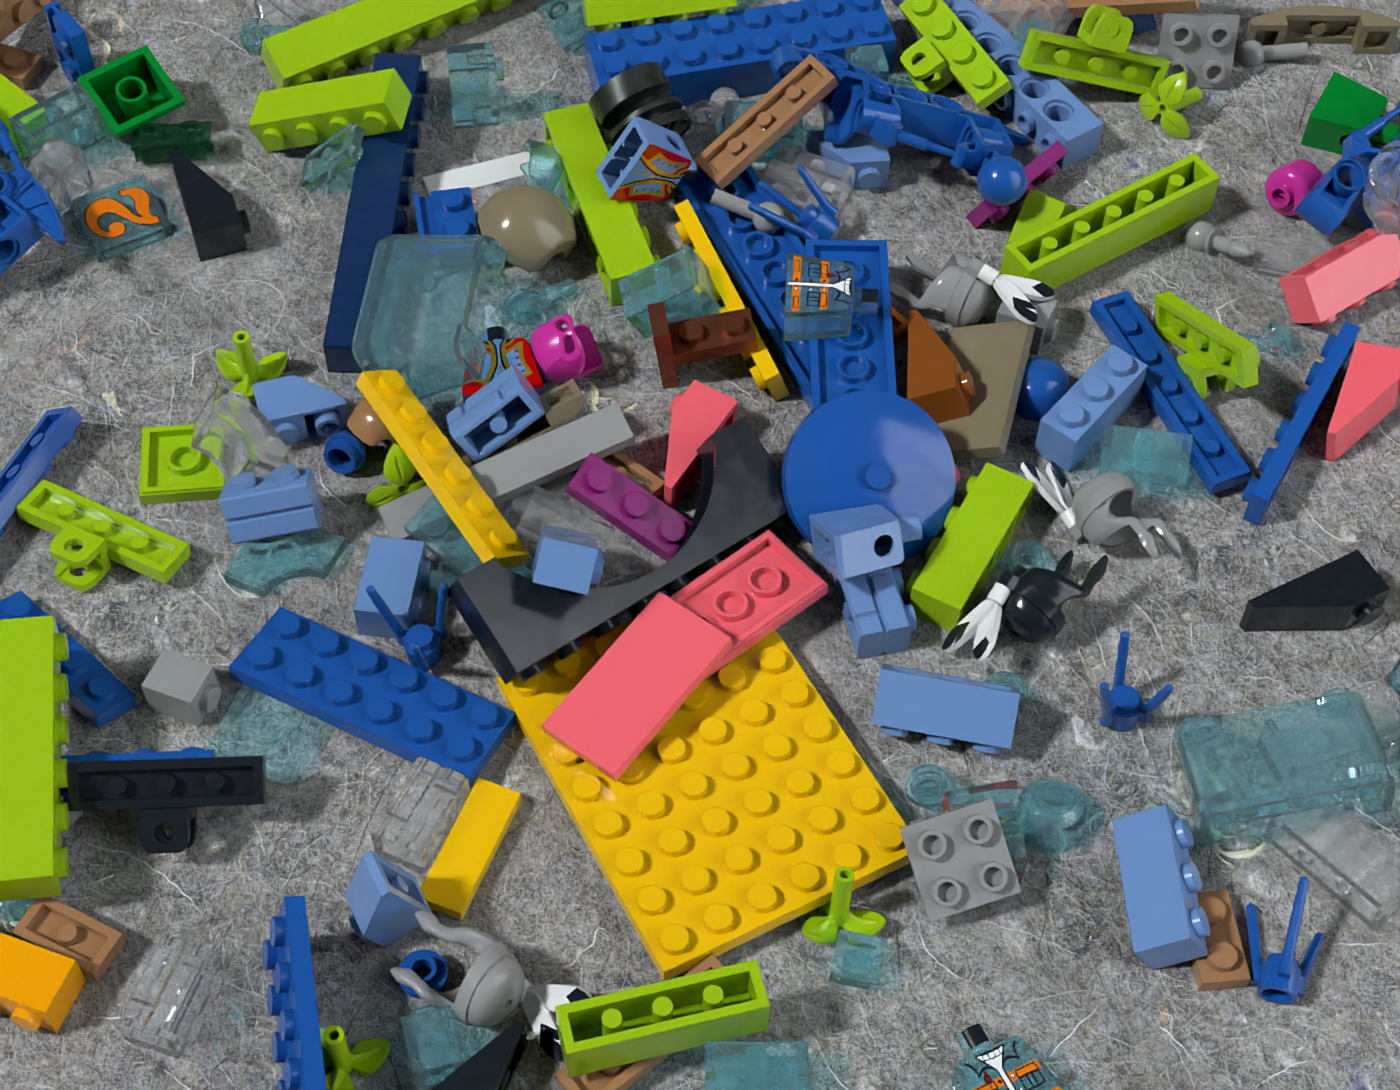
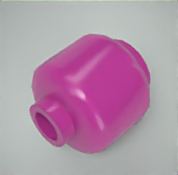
(1290, 185)

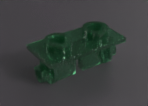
(154, 141)

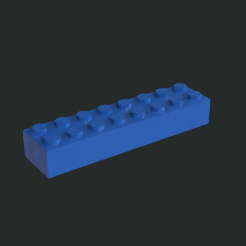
(737, 46)

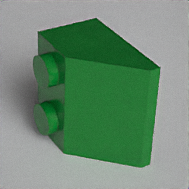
(131, 92)

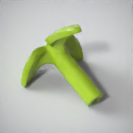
(1173, 97)
(242, 364)
(399, 471)
(825, 928)
(364, 1057)

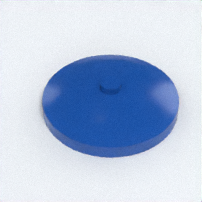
(866, 453)

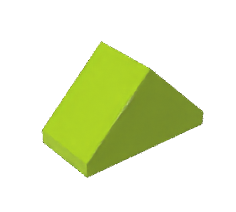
(1038, 211)

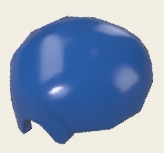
(1041, 387)

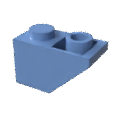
(300, 408)

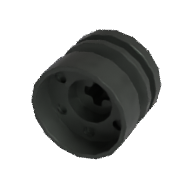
(639, 93)

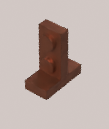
(698, 339)

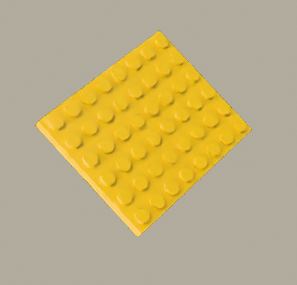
(726, 810)

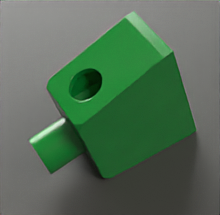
(1342, 110)

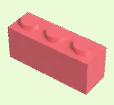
(1342, 277)

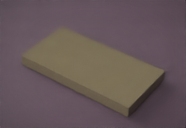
(997, 362)

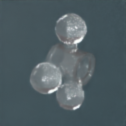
(707, 120)

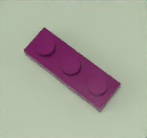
(1041, 167)
(628, 507)

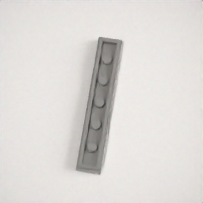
(528, 463)

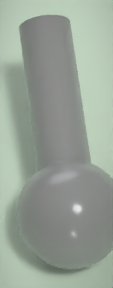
(1253, 53)
(740, 206)

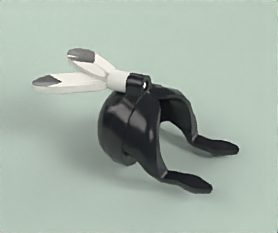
(1025, 605)

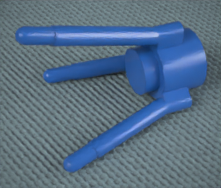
(814, 221)
(421, 641)
(1123, 704)
(1279, 976)

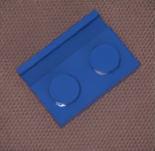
(69, 42)
(446, 212)

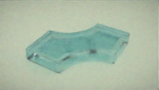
(266, 565)

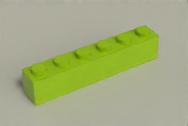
(1114, 224)
(608, 226)
(32, 758)

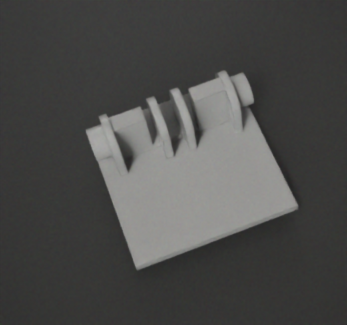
(1200, 47)
(960, 859)

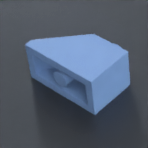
(861, 152)
(383, 900)

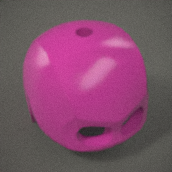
(565, 352)

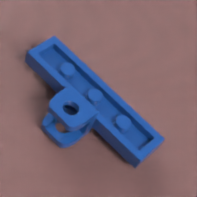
(91, 685)

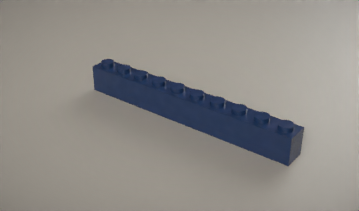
(374, 209)

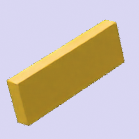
(470, 848)

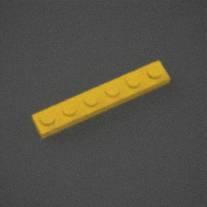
(690, 230)
(442, 468)

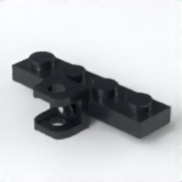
(167, 791)

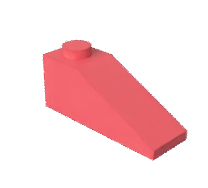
(1365, 396)
(693, 419)

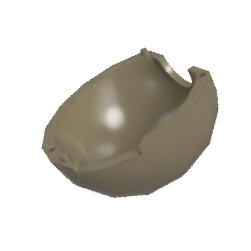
(528, 225)

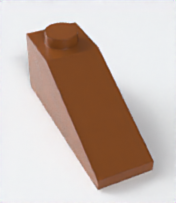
(934, 374)

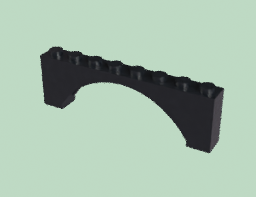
(531, 622)

